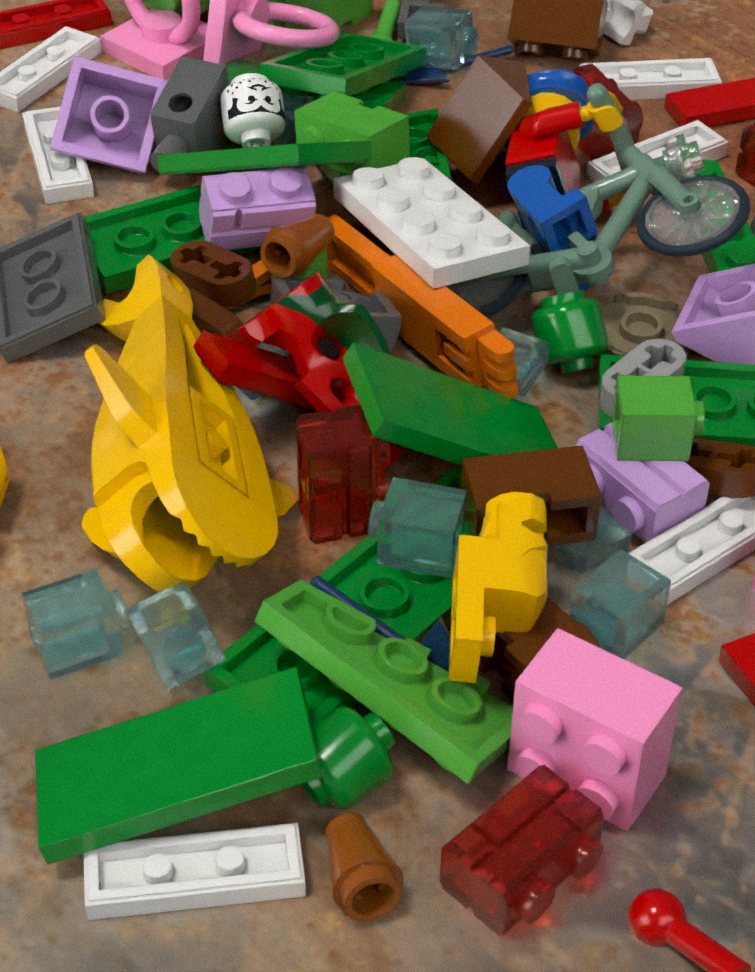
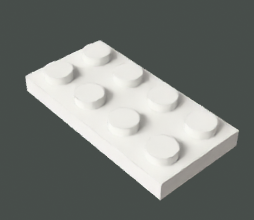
(430, 222)

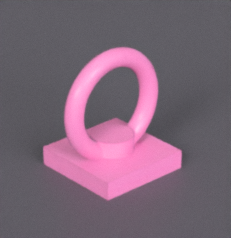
(241, 27)
(157, 38)

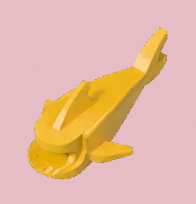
(173, 447)

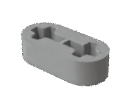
(660, 355)

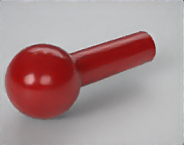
(660, 920)

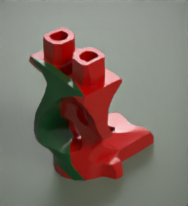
(298, 323)

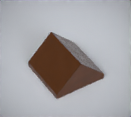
(482, 114)

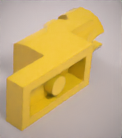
(497, 580)

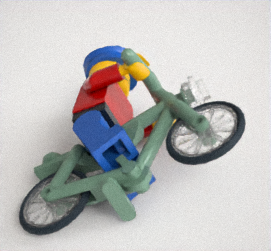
(559, 216)

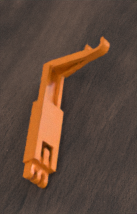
(432, 321)

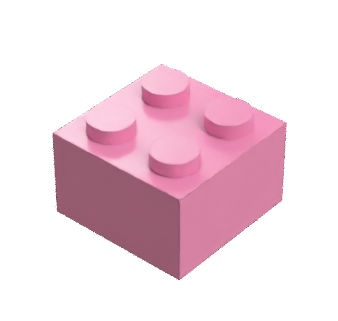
(594, 724)

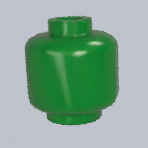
(572, 329)
(351, 757)

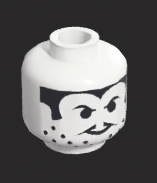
(252, 110)

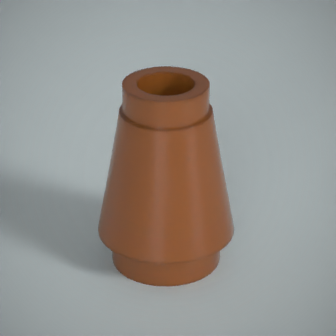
(295, 246)
(361, 869)

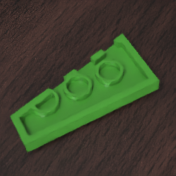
(392, 678)

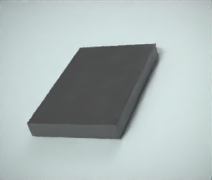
(48, 287)

